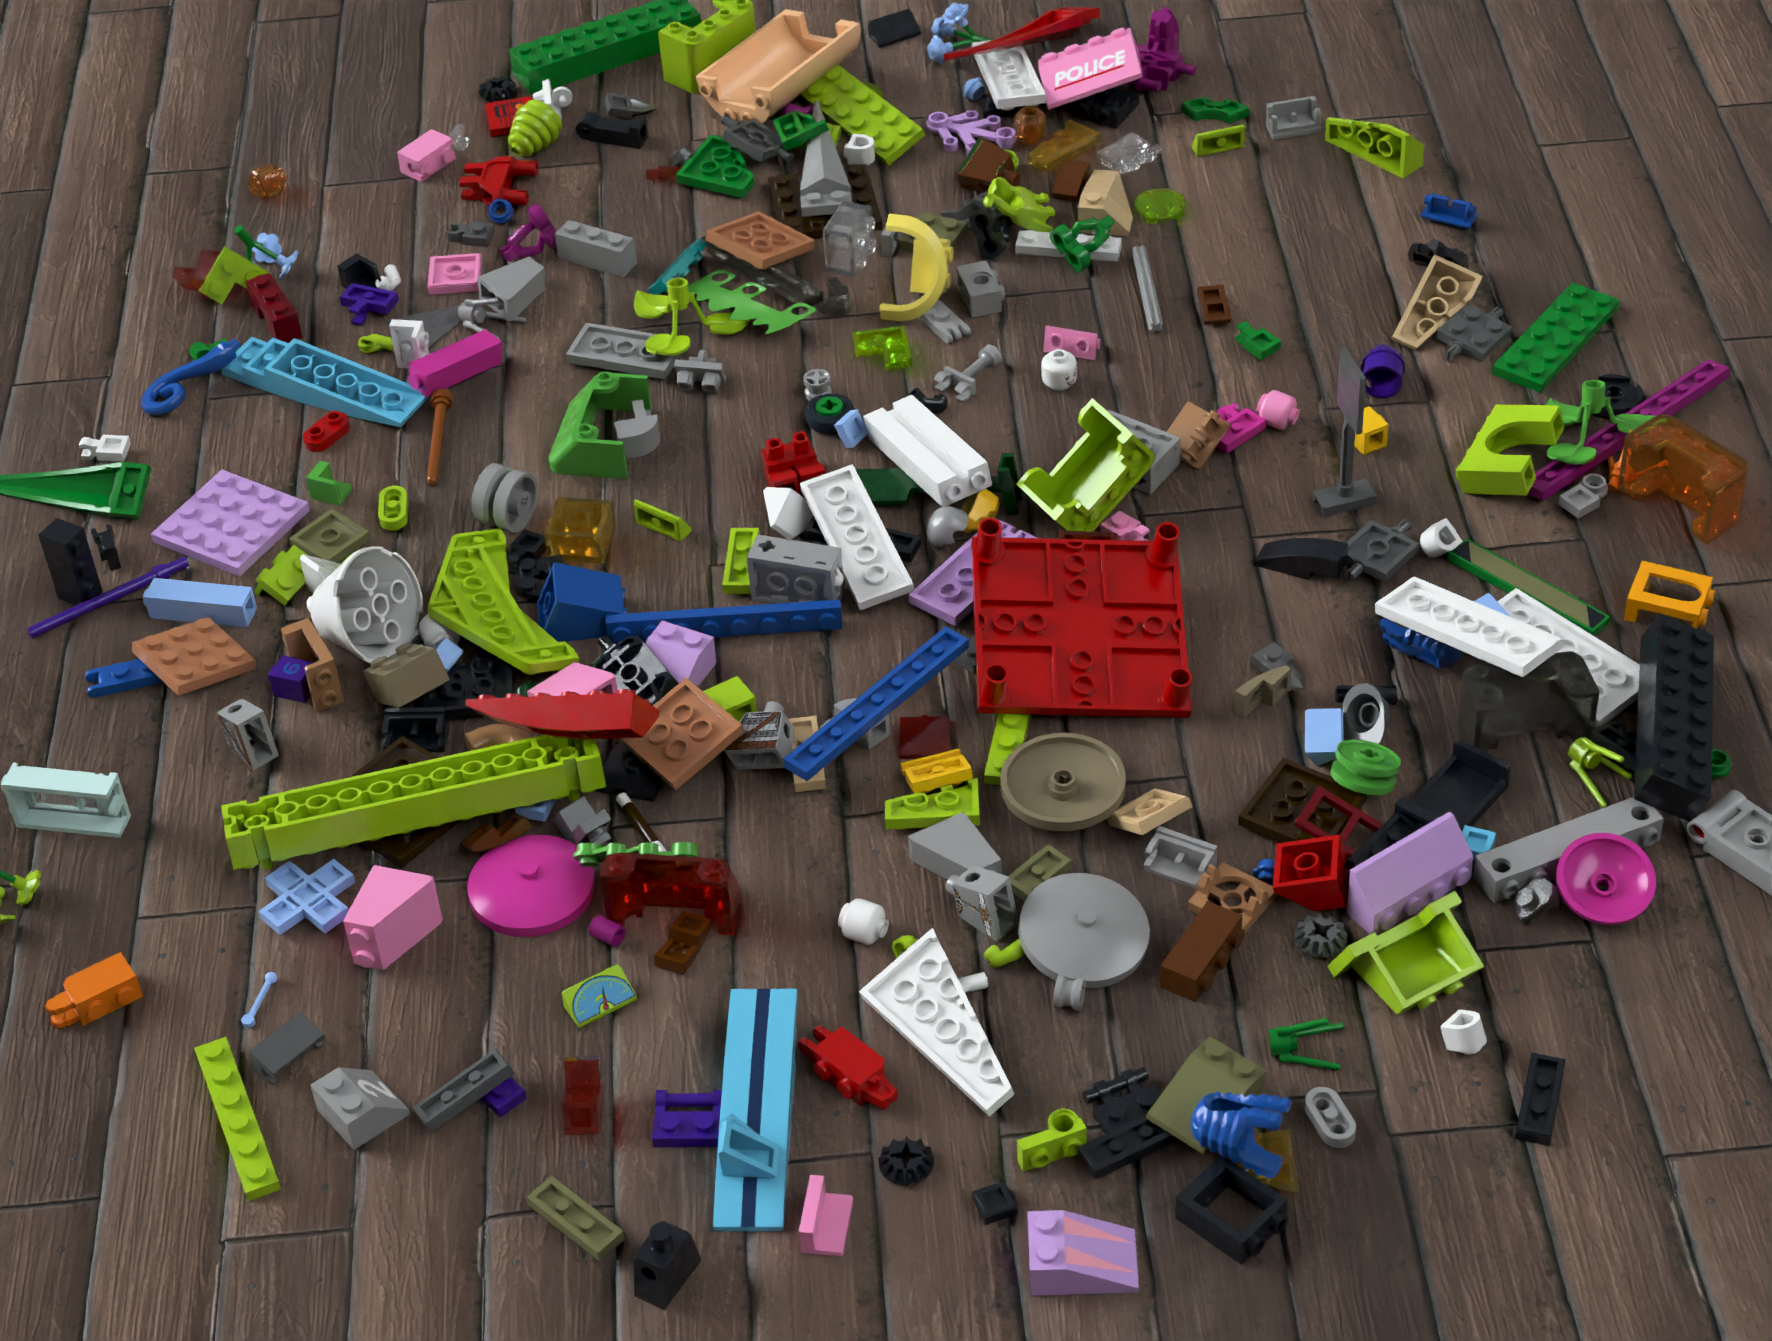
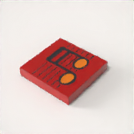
(501, 115)

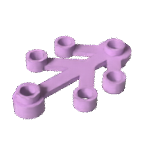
(941, 124)

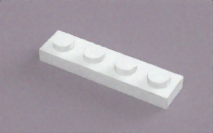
(1039, 244)

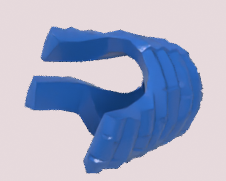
(1425, 647)
(1227, 1126)

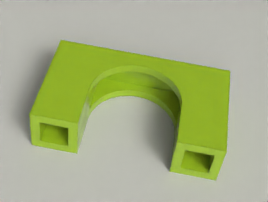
(1507, 426)

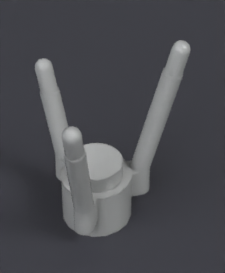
(472, 313)

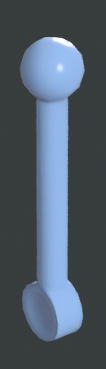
(248, 1020)

